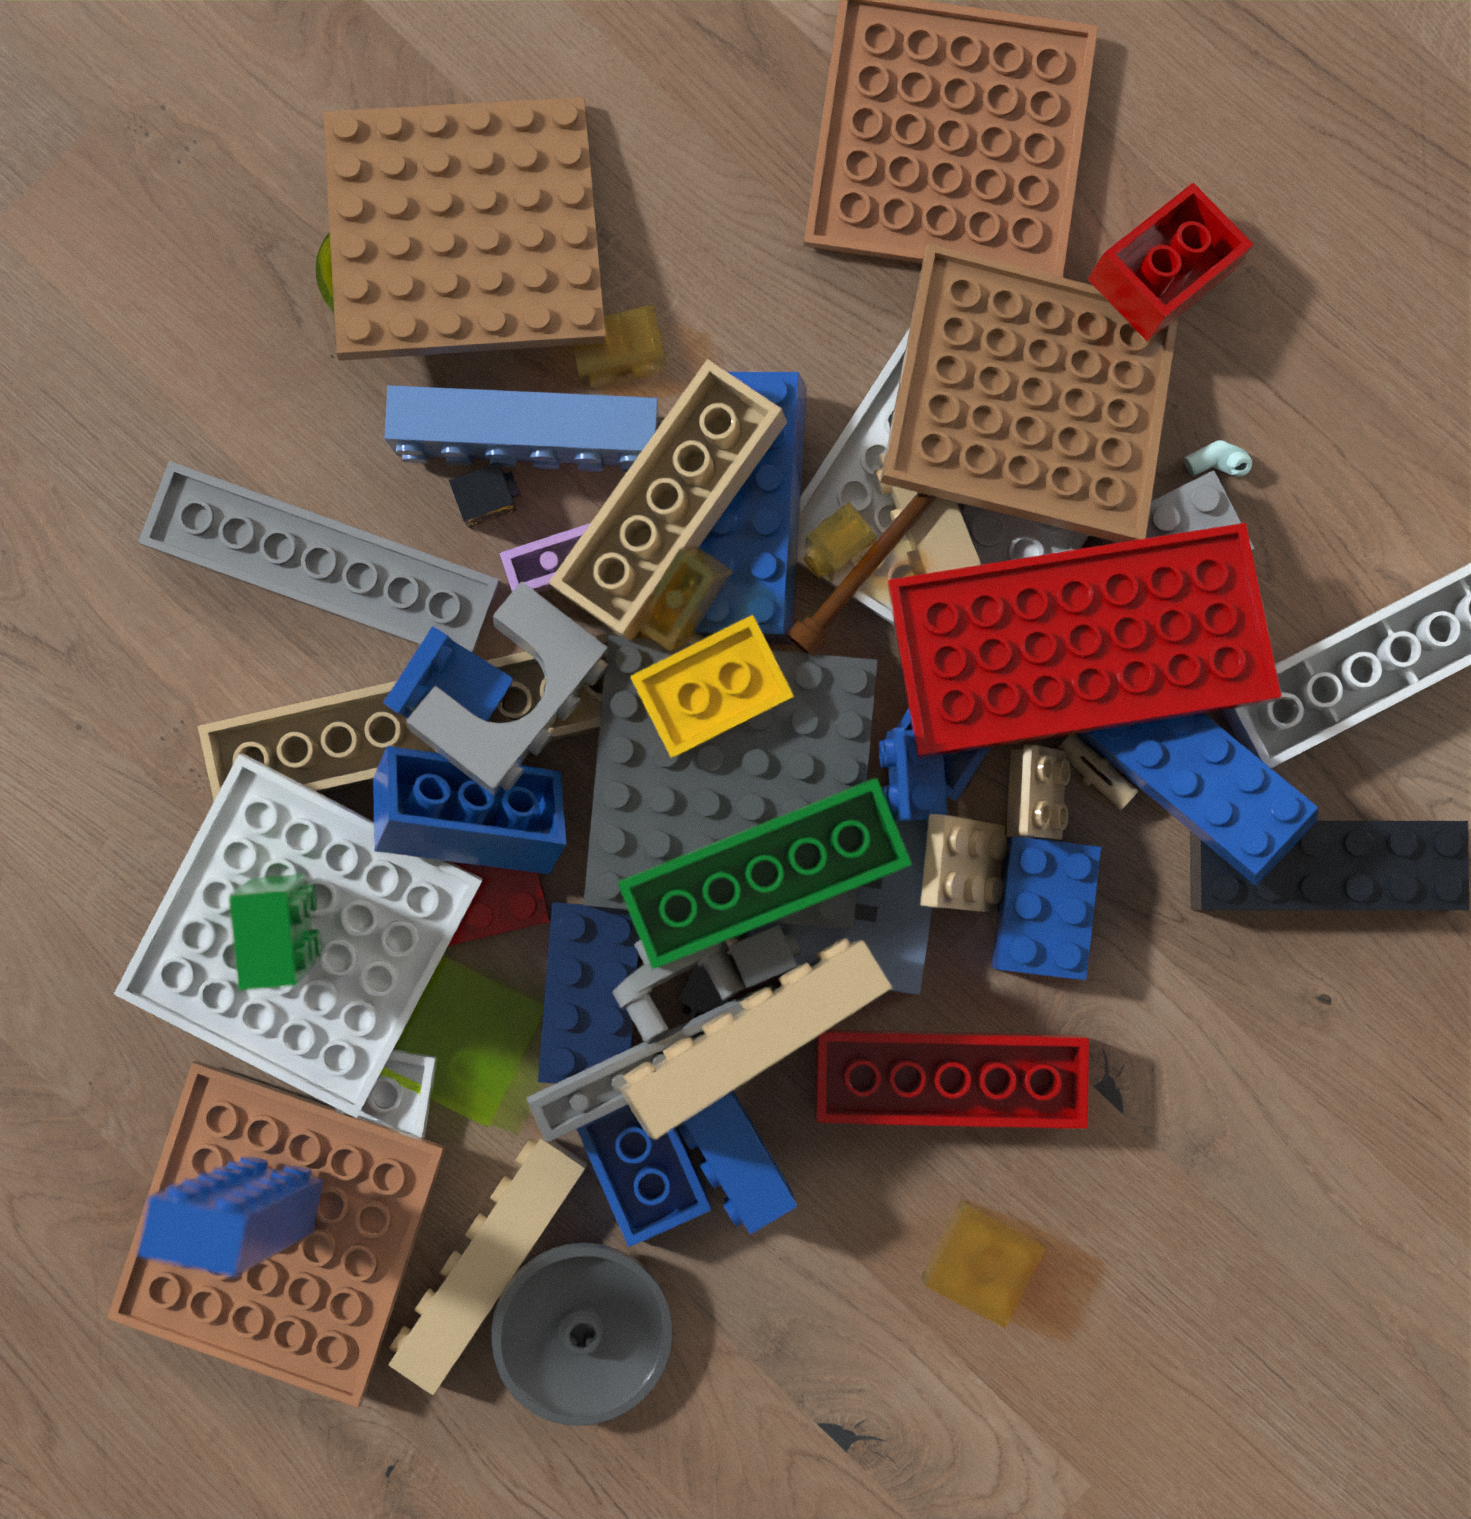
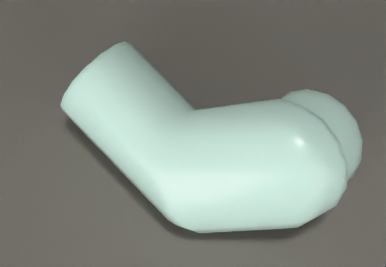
(1220, 456)

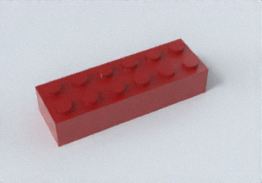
(952, 1079)

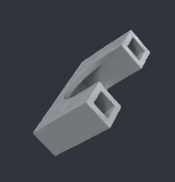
(494, 751)

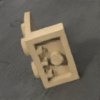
(1037, 792)

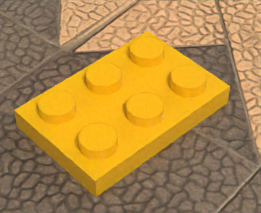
(712, 686)

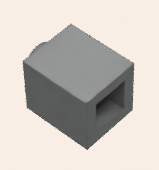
(765, 954)

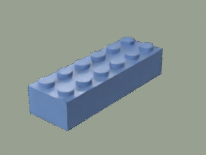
(518, 427)

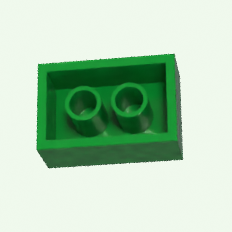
(274, 931)

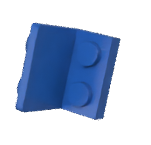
(454, 671)
(915, 782)

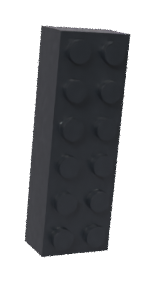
(1346, 869)

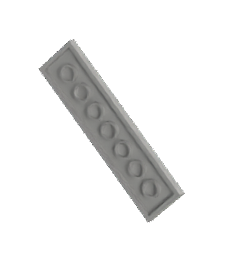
(316, 559)

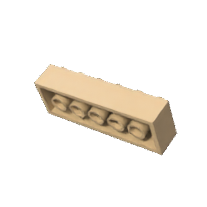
(669, 496)
(755, 1037)

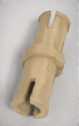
(1119, 793)

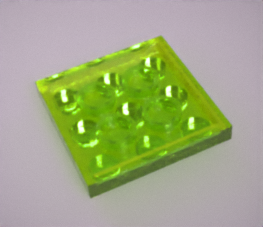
(475, 1032)

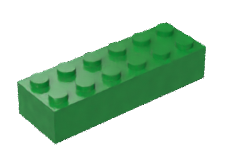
(764, 873)

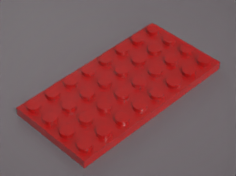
(1083, 640)

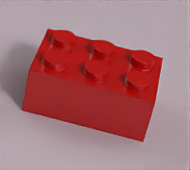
(1170, 261)

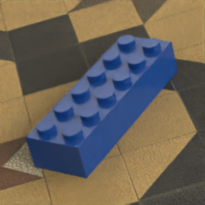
(761, 523)
(1211, 788)
(231, 1216)

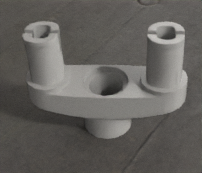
(635, 990)

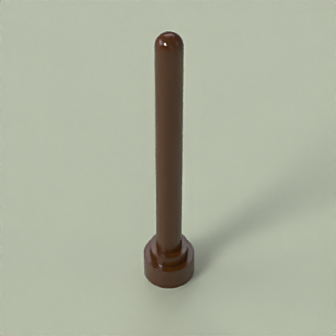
(810, 632)

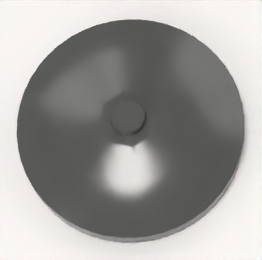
(581, 1334)

